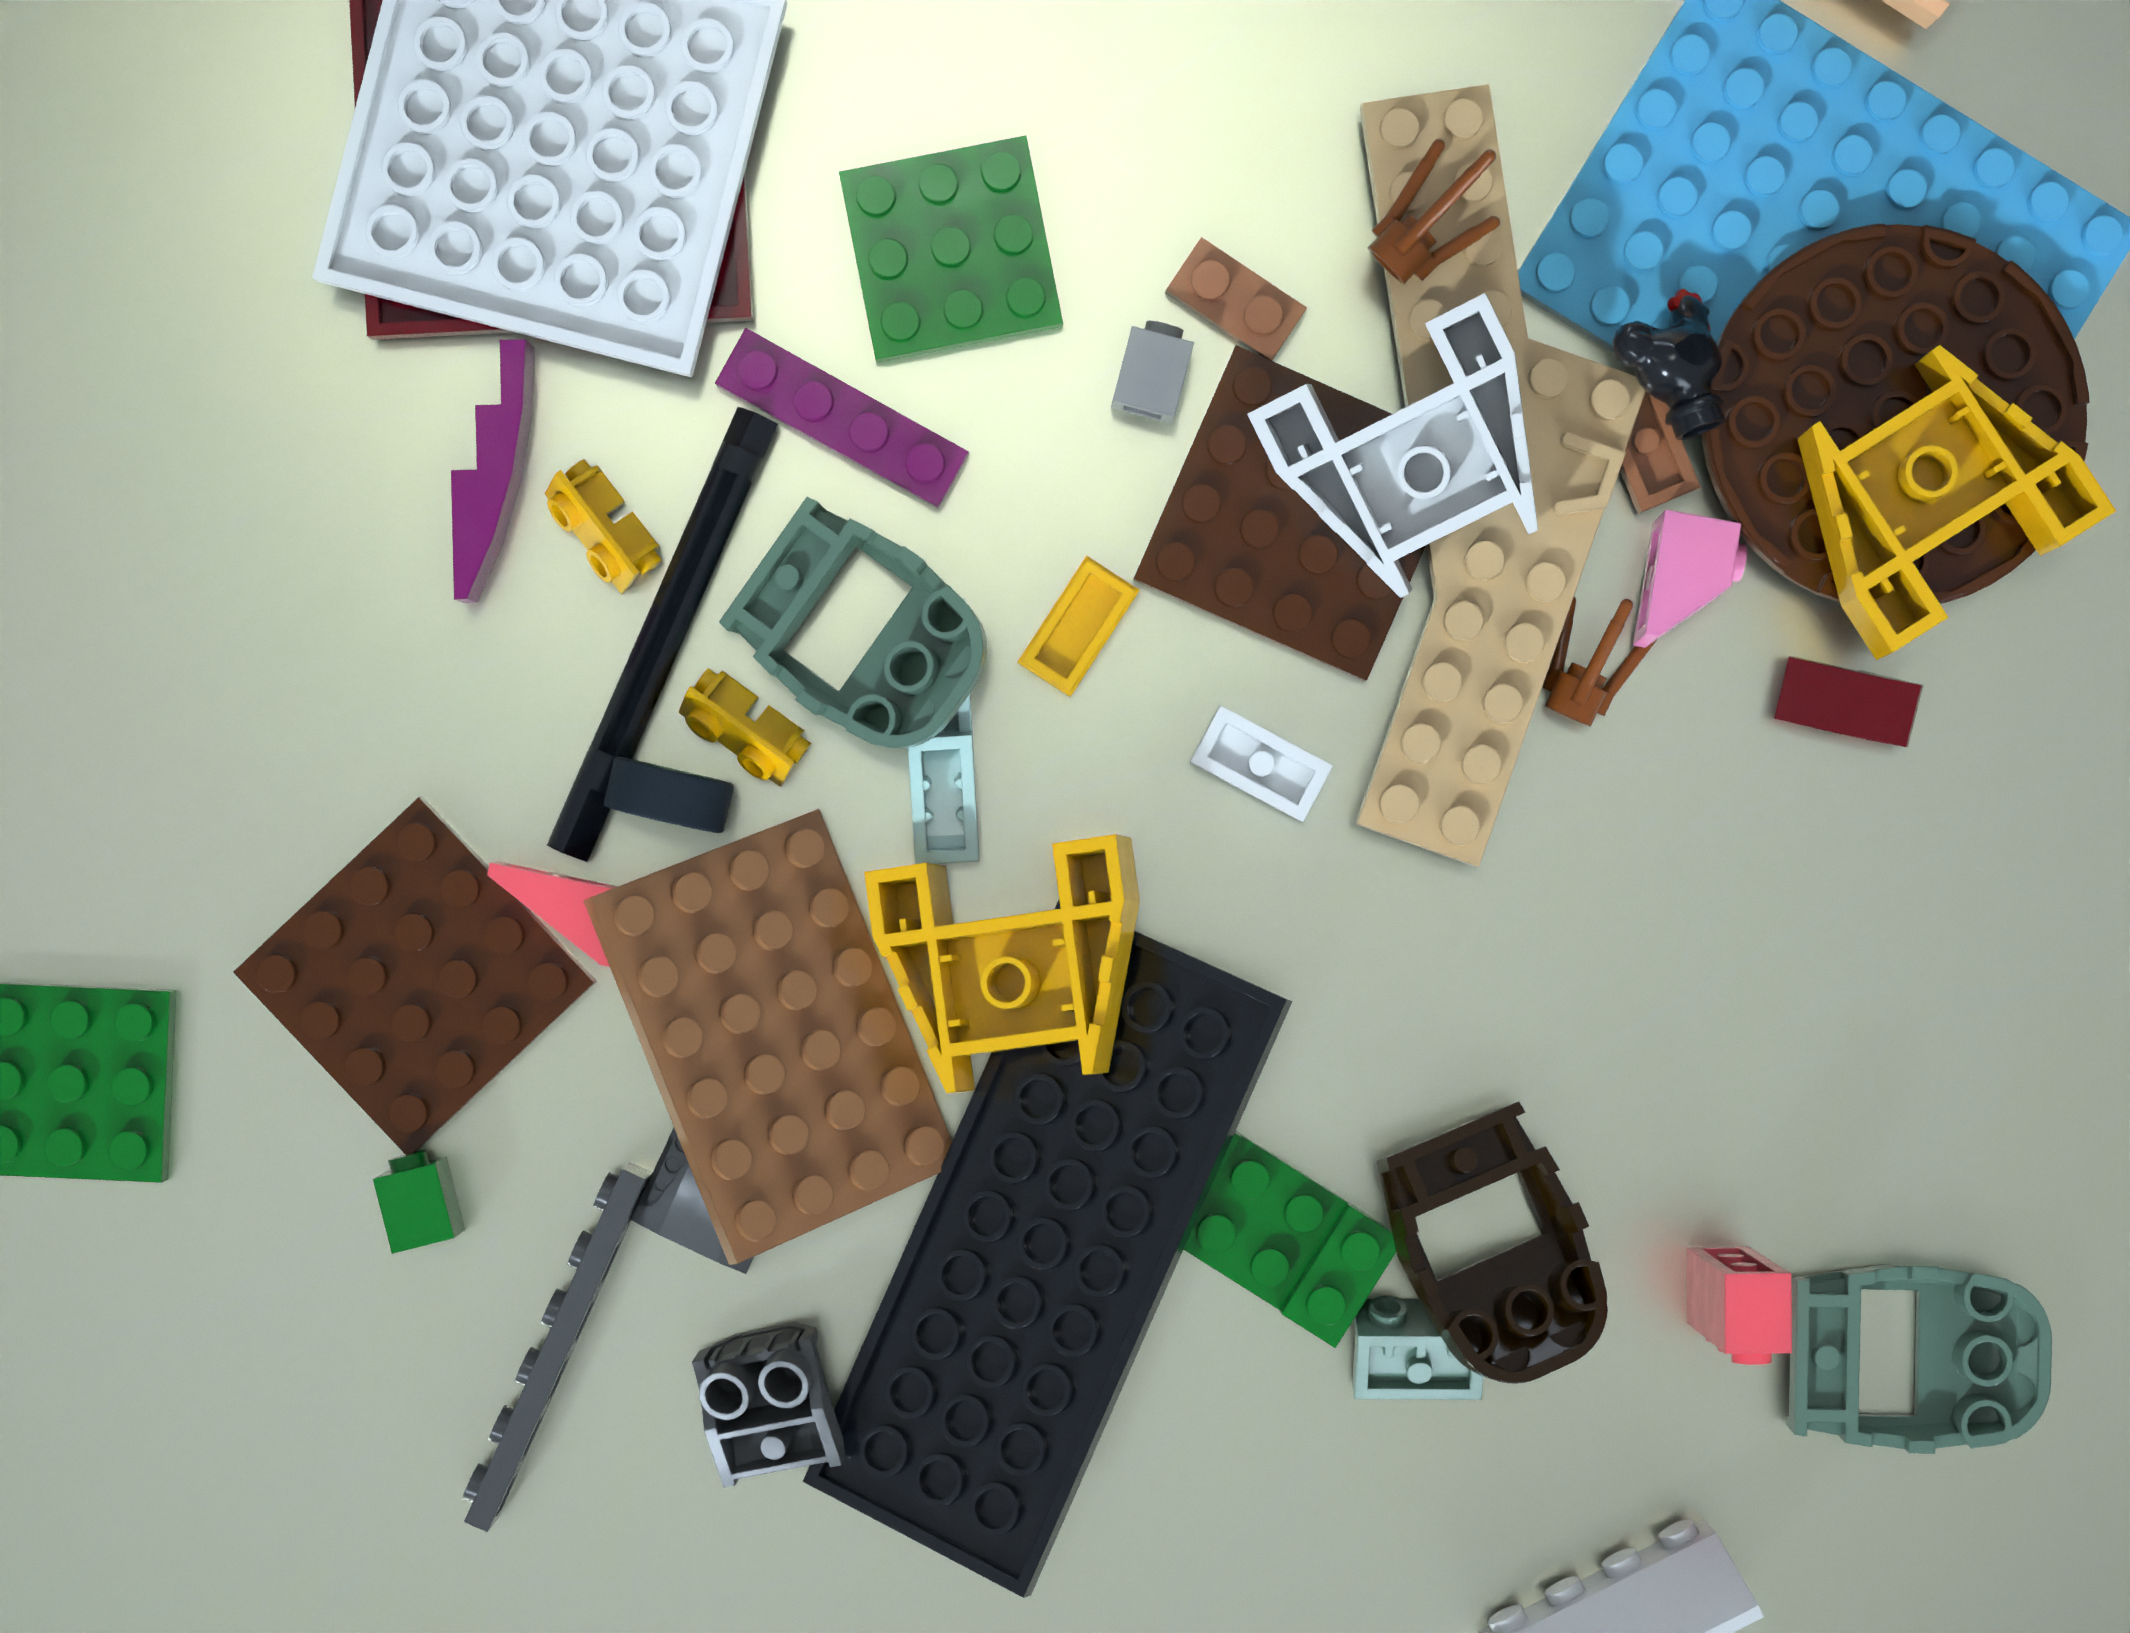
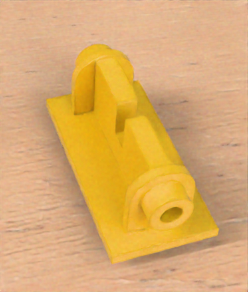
(582, 505)
(718, 713)

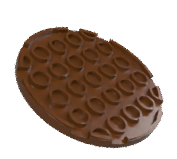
(1838, 345)

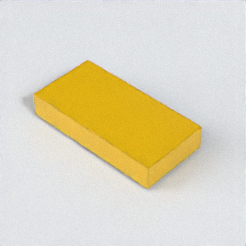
(1078, 626)

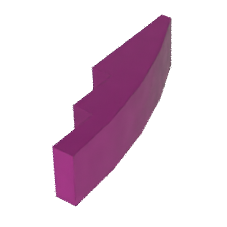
(487, 496)

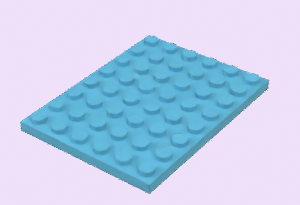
(1774, 135)

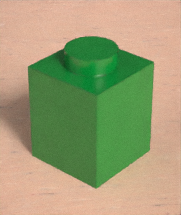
(418, 1202)

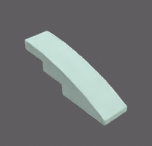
(945, 793)

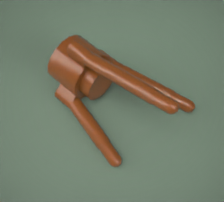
(1406, 244)
(1580, 690)

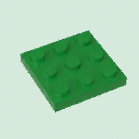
(951, 249)
(86, 1081)

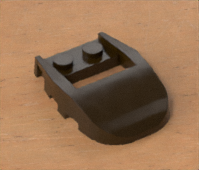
(1520, 1307)

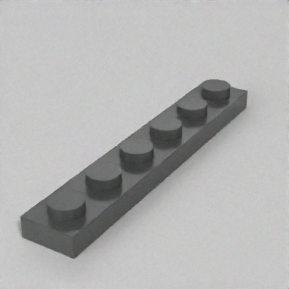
(544, 1368)

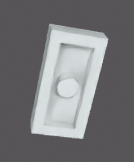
(1261, 763)

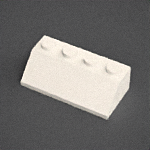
(1666, 1588)

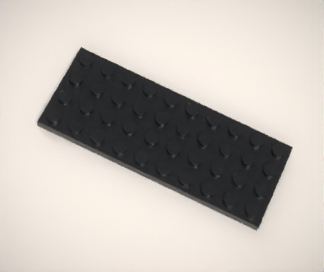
(1045, 1268)

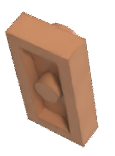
(1235, 299)
(1655, 461)

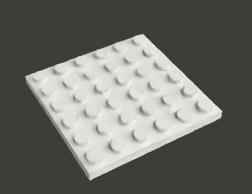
(553, 165)

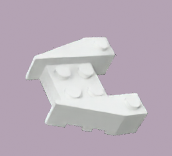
(1421, 466)

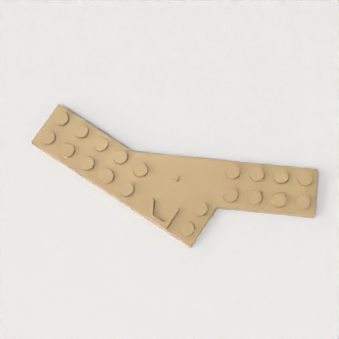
(1493, 584)

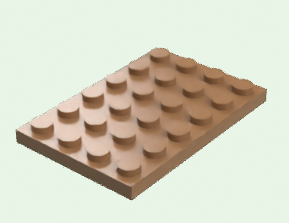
(772, 1034)

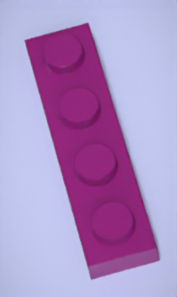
(842, 418)

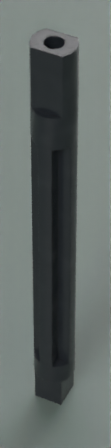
(663, 629)

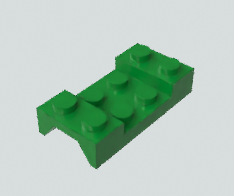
(1290, 1240)

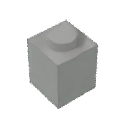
(1153, 371)

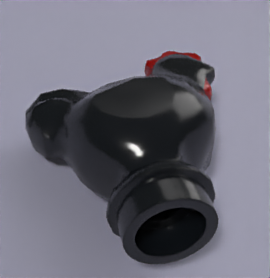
(1677, 364)

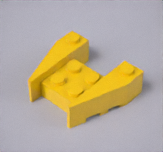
(1926, 482)
(1014, 975)

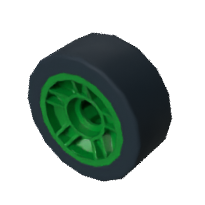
(668, 795)

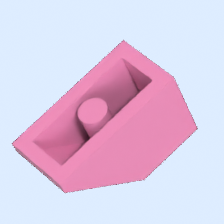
(1686, 569)

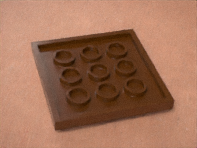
(1253, 547)
(414, 976)

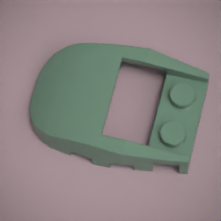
(912, 671)
(1977, 1359)

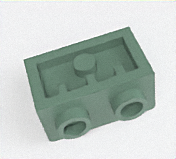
(1405, 1356)

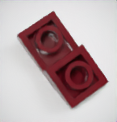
(1848, 701)

